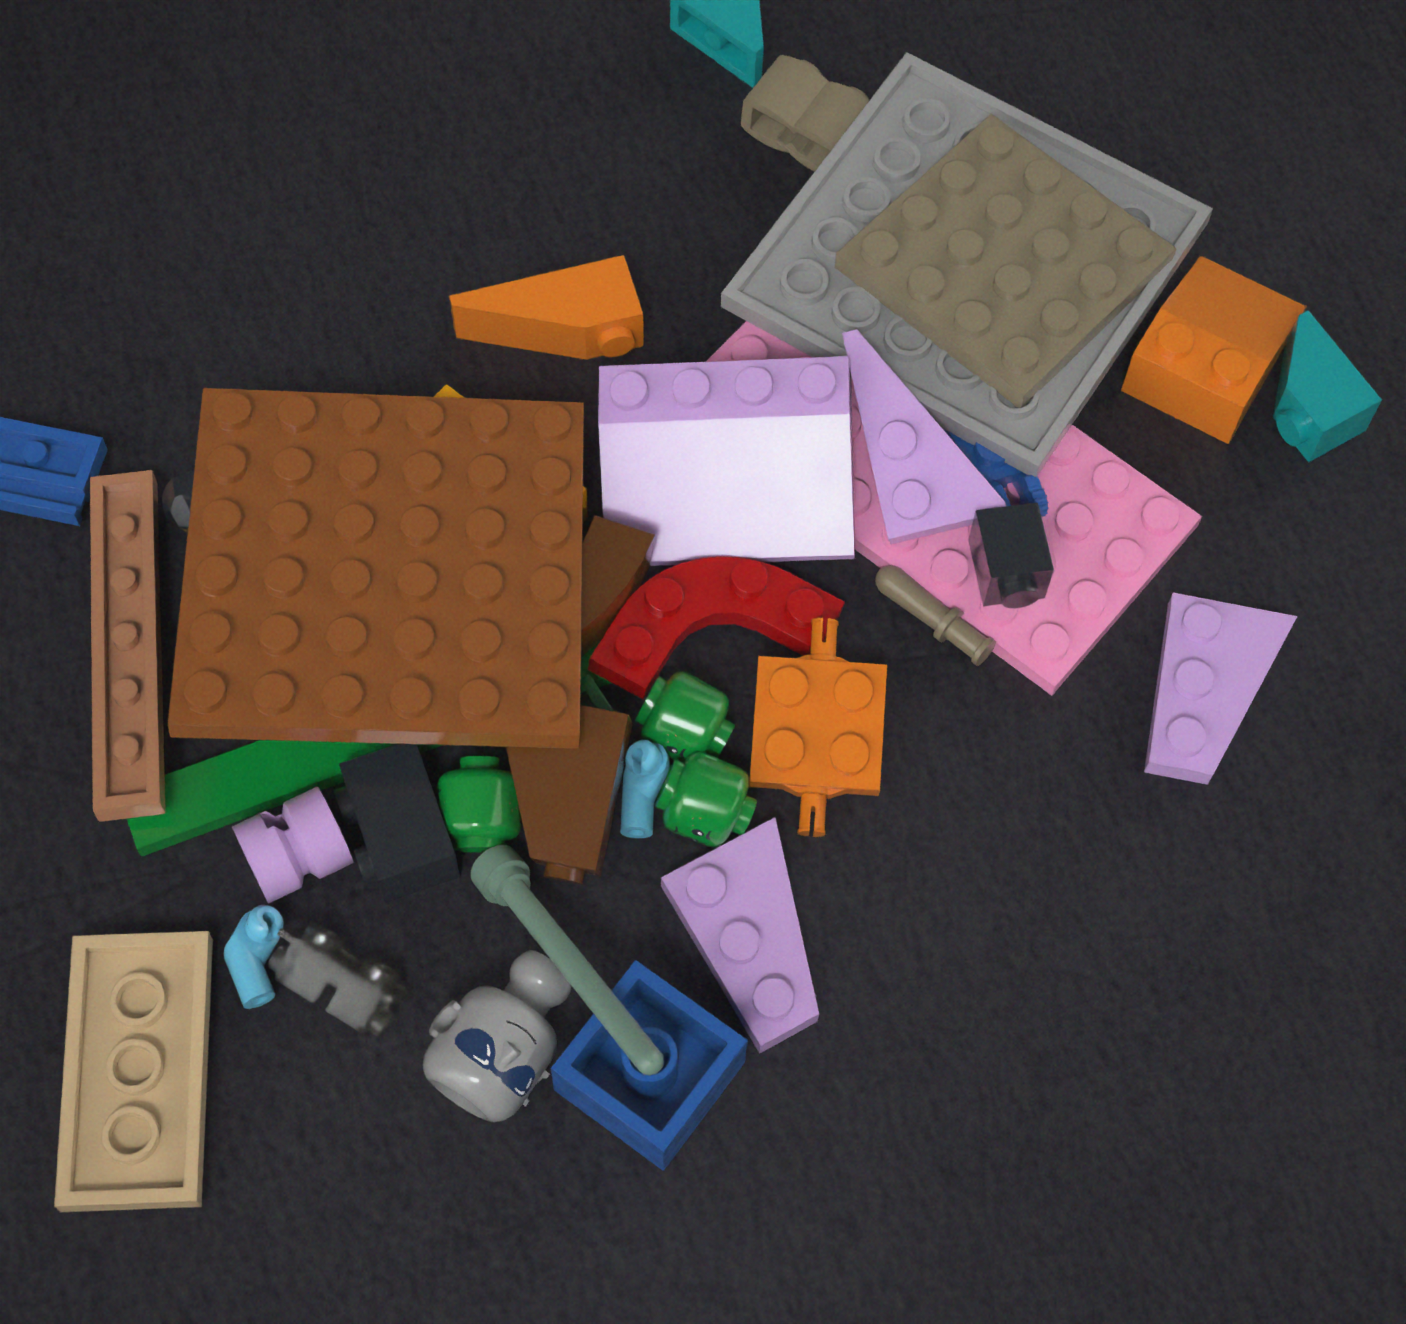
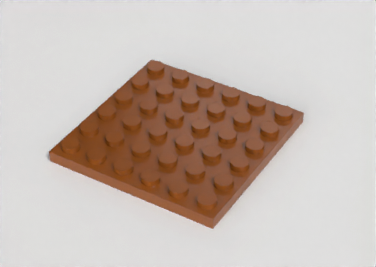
(382, 571)

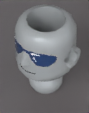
(497, 1040)

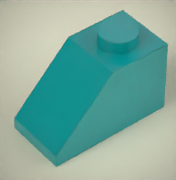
(724, 31)
(1320, 392)

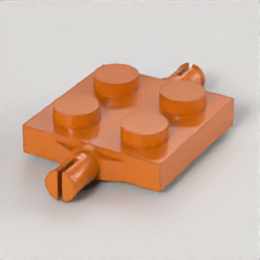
(818, 726)

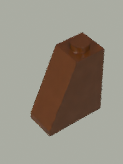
(572, 795)

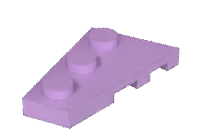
(1207, 680)
(749, 932)

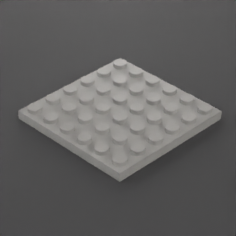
(895, 139)

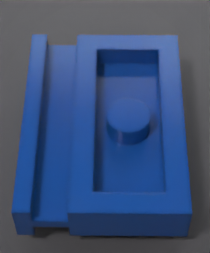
(47, 470)

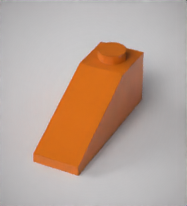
(564, 312)

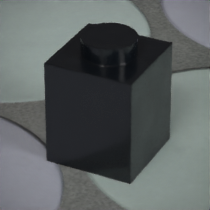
(1011, 555)

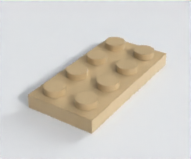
(135, 1072)

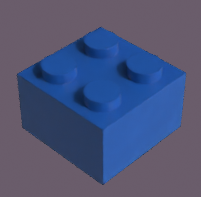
(660, 1109)

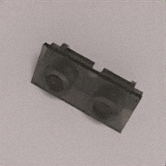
(362, 987)

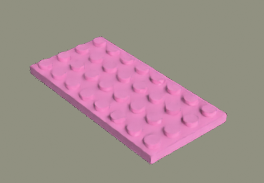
(1102, 527)

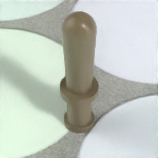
(922, 604)

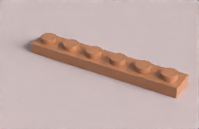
(126, 647)

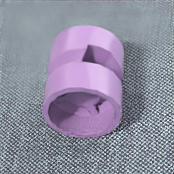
(293, 844)

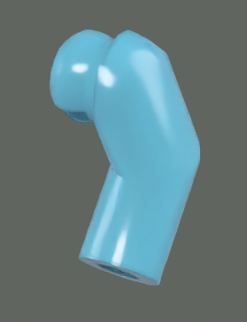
(642, 780)
(249, 951)

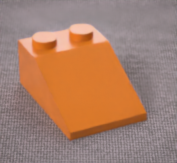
(1211, 348)

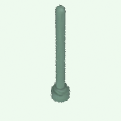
(505, 880)

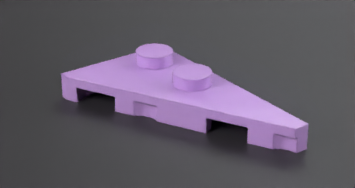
(916, 466)

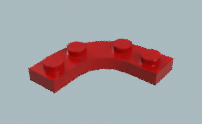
(705, 595)

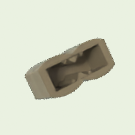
(800, 110)

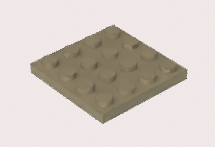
(1004, 259)

